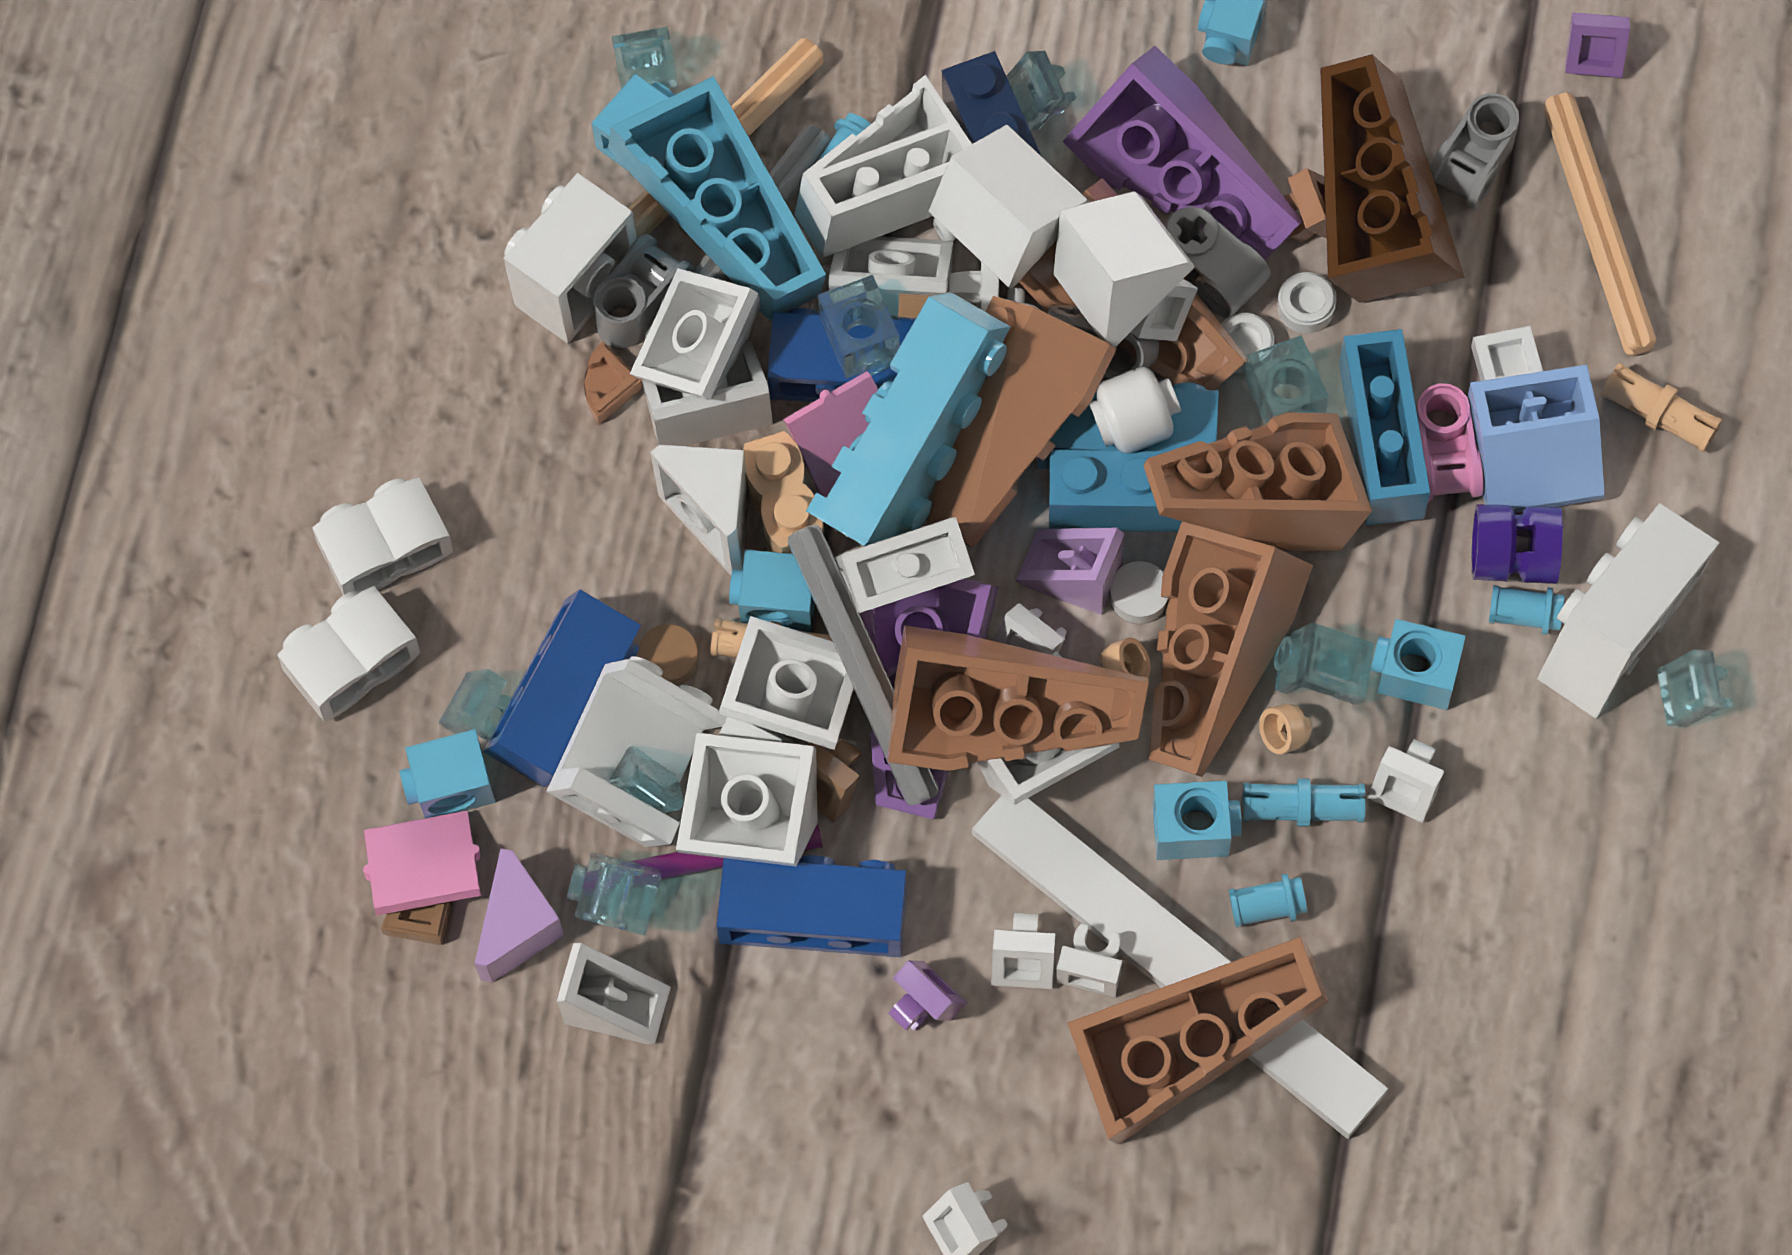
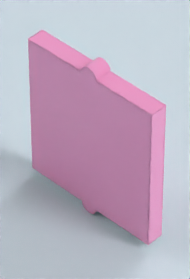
(828, 425)
(422, 862)

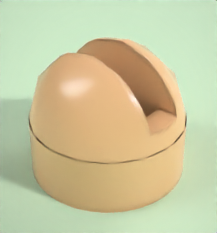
(1128, 654)
(1284, 718)

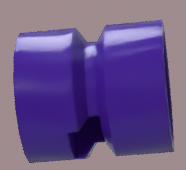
(1495, 543)

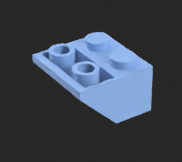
(1538, 438)

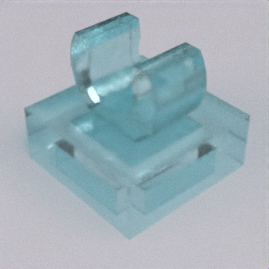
(646, 55)
(1038, 88)
(1692, 688)
(473, 703)

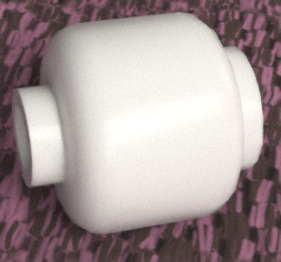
(1135, 410)

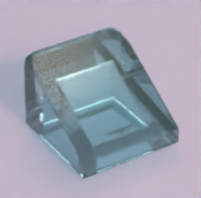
(648, 781)

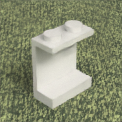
(905, 565)
(625, 710)

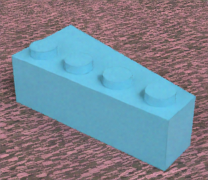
(718, 190)
(914, 422)

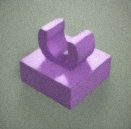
(1597, 45)
(925, 996)

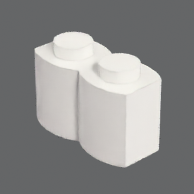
(382, 538)
(348, 652)

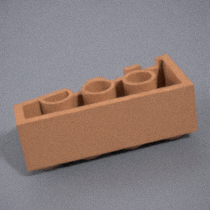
(1183, 1036)

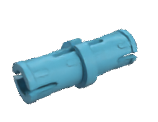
(1303, 802)

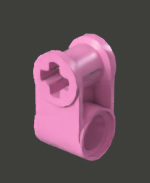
(1449, 451)

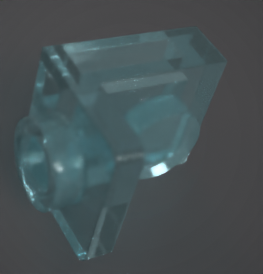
(1324, 663)

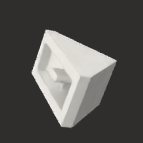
(610, 997)

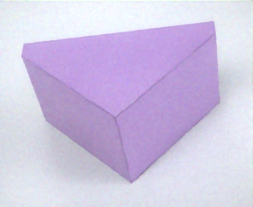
(1074, 565)
(515, 922)

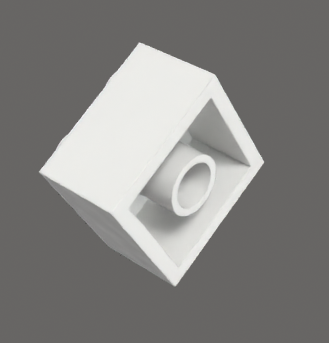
(568, 255)

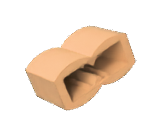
(778, 488)

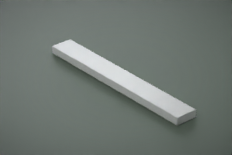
(1167, 951)

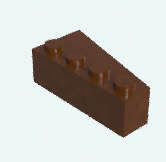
(1379, 190)

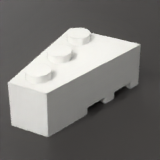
(882, 174)
(1625, 606)

